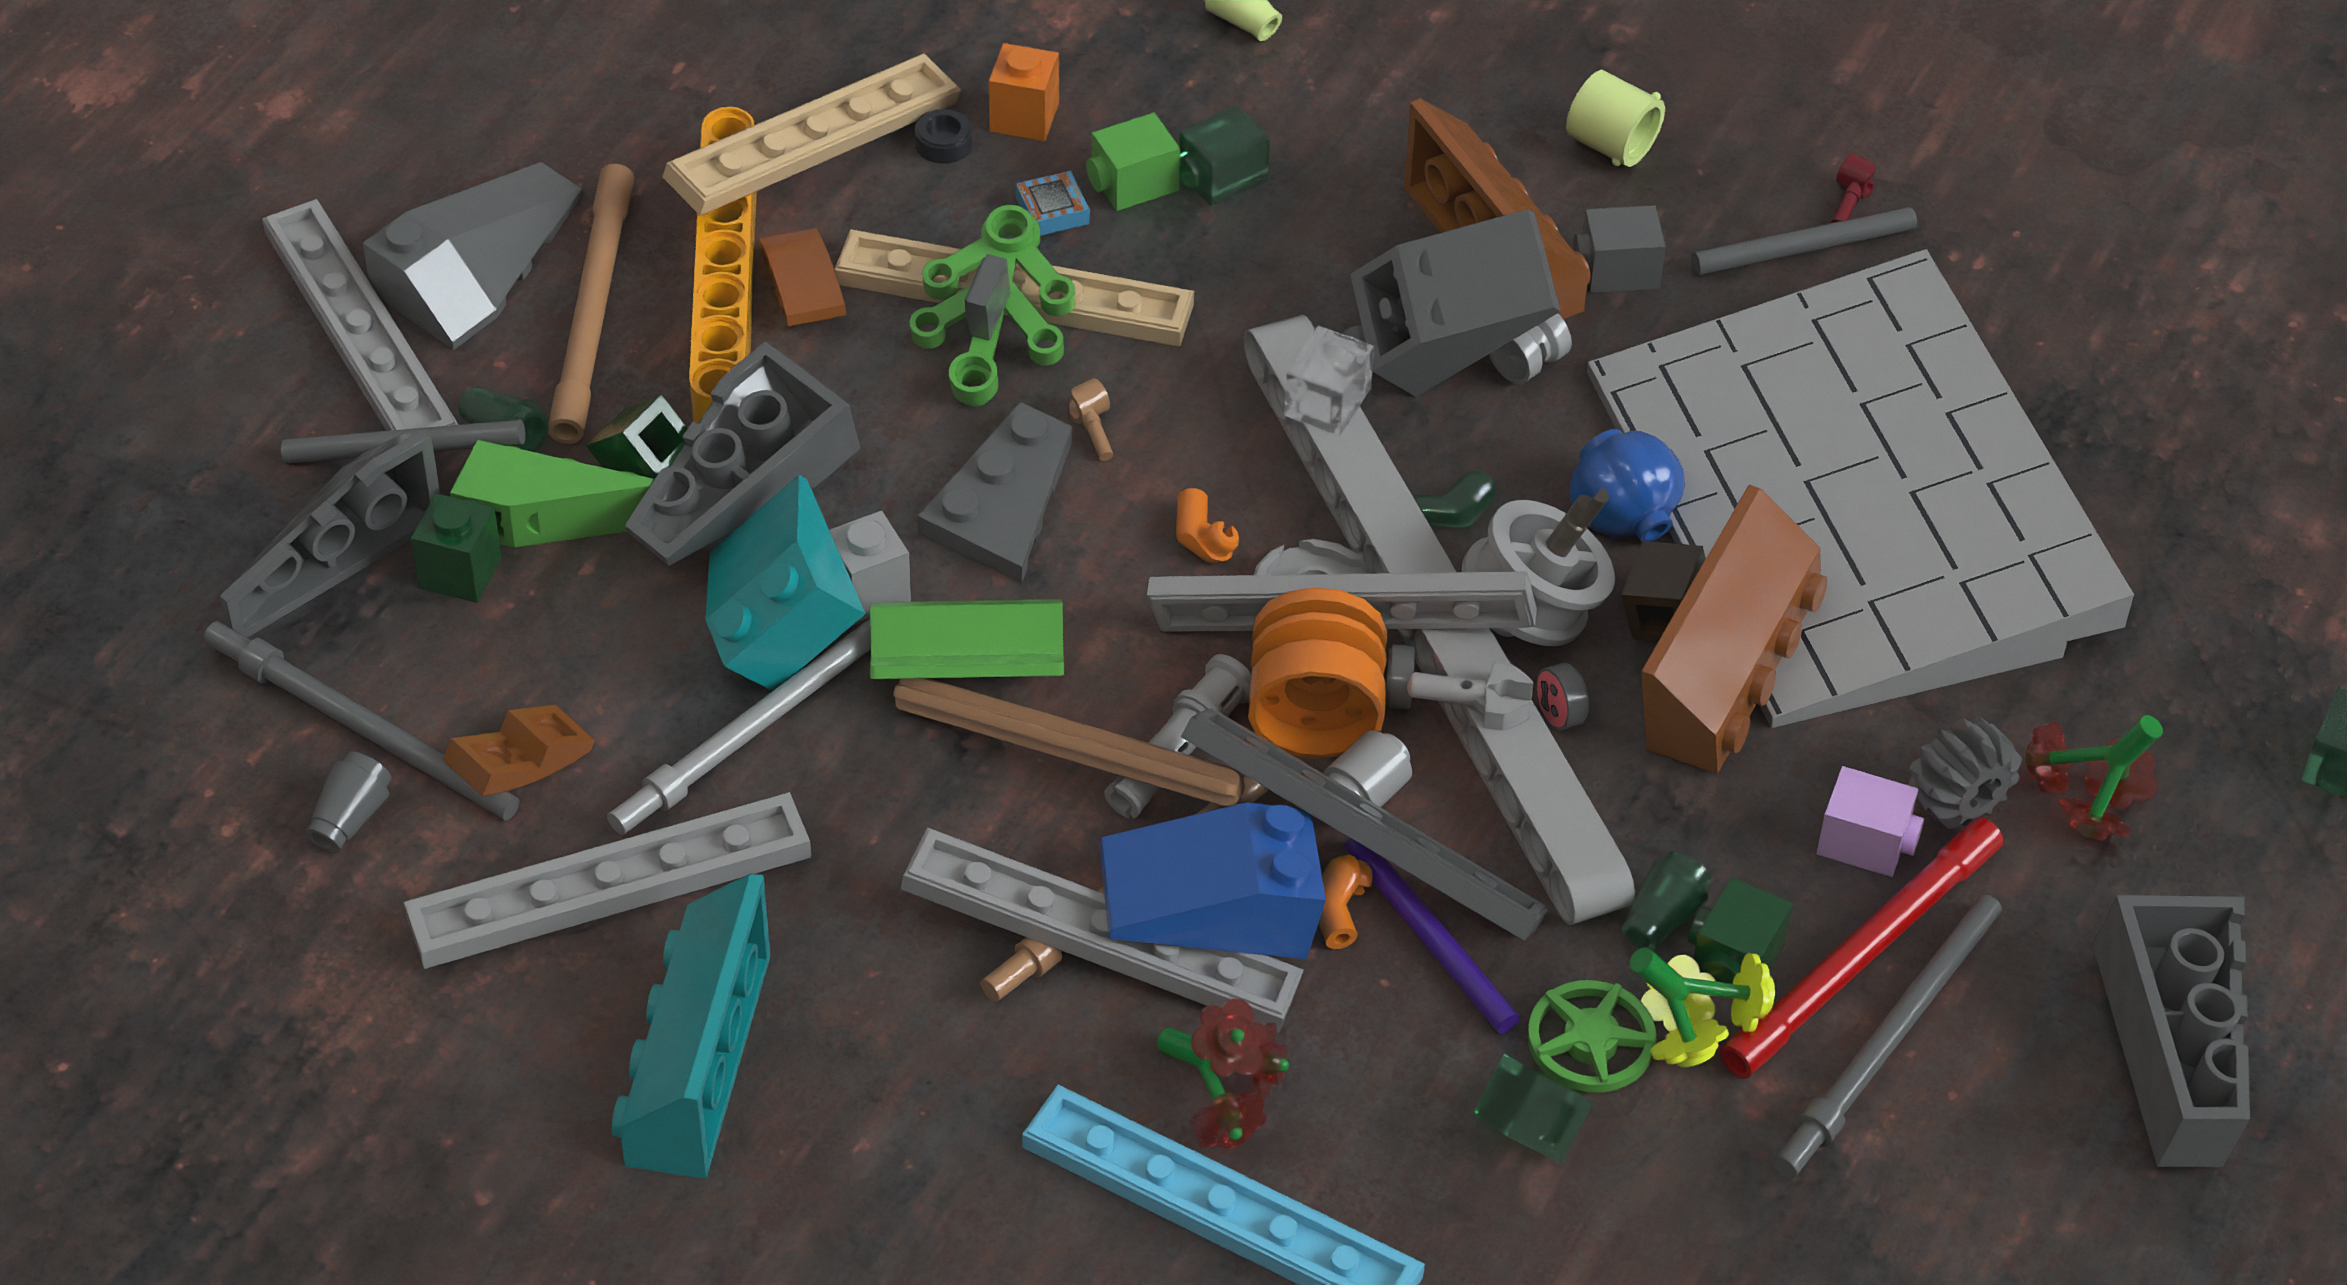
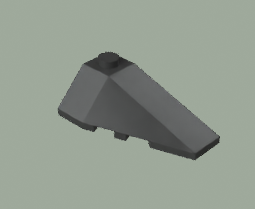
(463, 253)

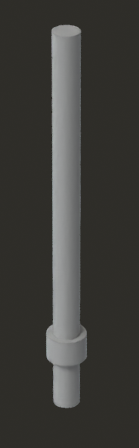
(669, 783)

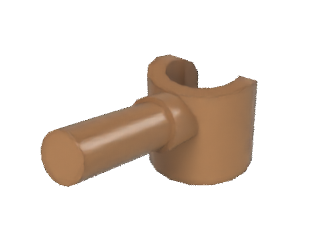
(1086, 404)

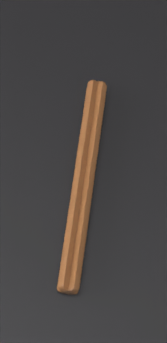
(1070, 740)

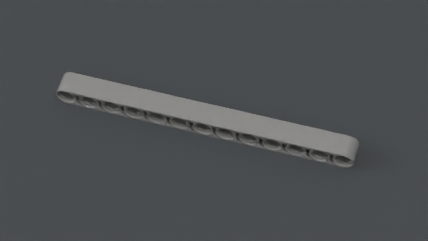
(1389, 532)

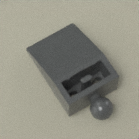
(1452, 299)

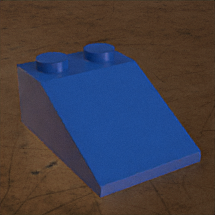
(1217, 881)

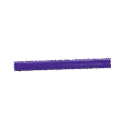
(1437, 939)

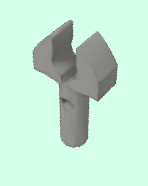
(1482, 693)

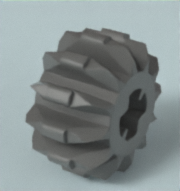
(1965, 772)

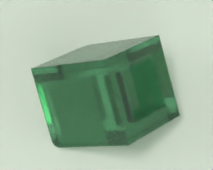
(1533, 1108)

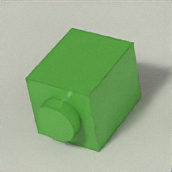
(1134, 162)

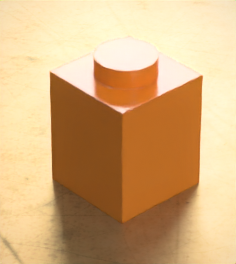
(1024, 92)

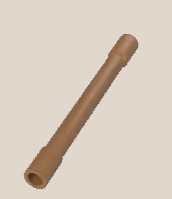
(573, 392)

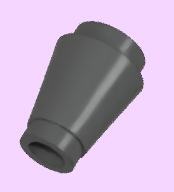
(348, 799)

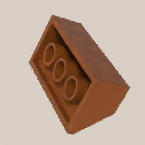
(1463, 183)
(1731, 634)

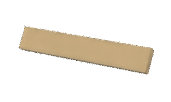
(810, 134)
(1102, 301)

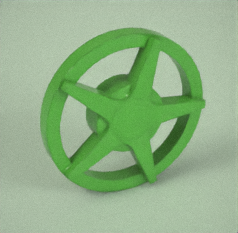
(1591, 1035)

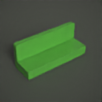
(966, 639)

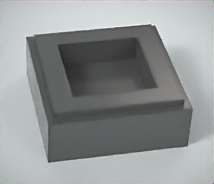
(987, 296)

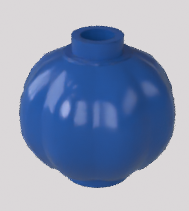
(1640, 479)

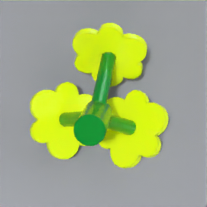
(1683, 1002)

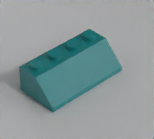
(695, 1032)

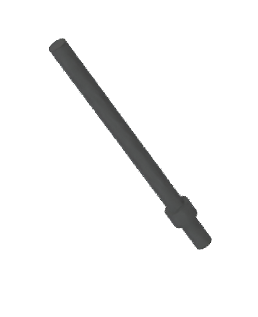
(267, 664)
(1824, 1116)

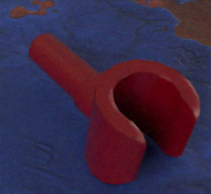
(1857, 177)

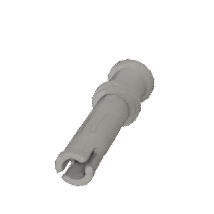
(1213, 691)

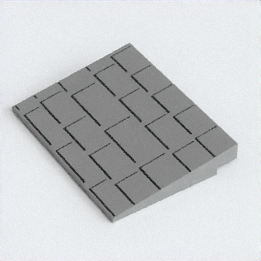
(1900, 459)

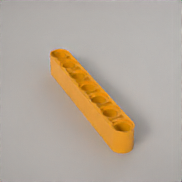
(721, 277)

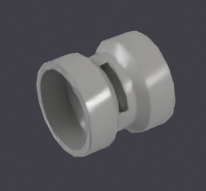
(1524, 355)

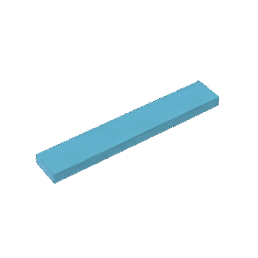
(1210, 1197)

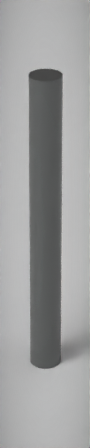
(1804, 241)
(443, 439)

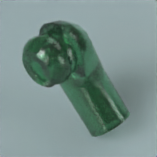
(1461, 504)

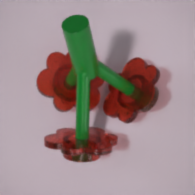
(2116, 776)
(1224, 1045)

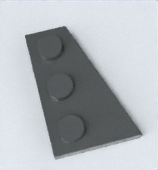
(1001, 493)

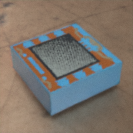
(1054, 202)

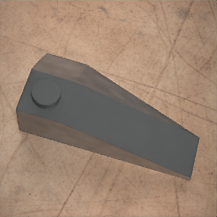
(752, 441)
(343, 529)

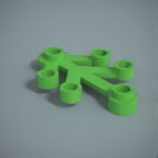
(978, 363)

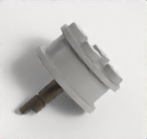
(1562, 559)

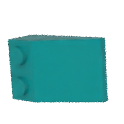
(779, 589)

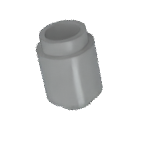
(1373, 767)

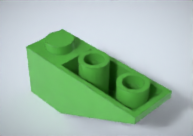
(547, 496)

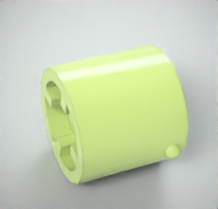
(1615, 118)

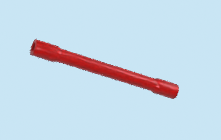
(1952, 865)

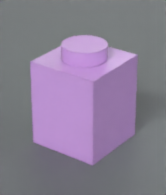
(1870, 822)

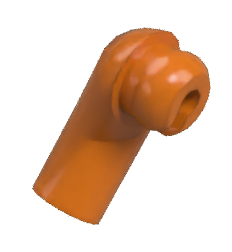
(1197, 534)
(1341, 880)

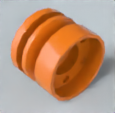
(1317, 671)

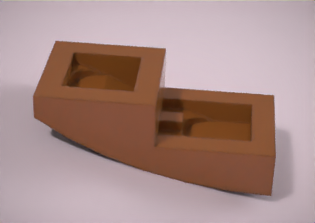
(802, 277)
(525, 750)

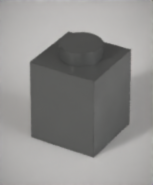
(1622, 248)

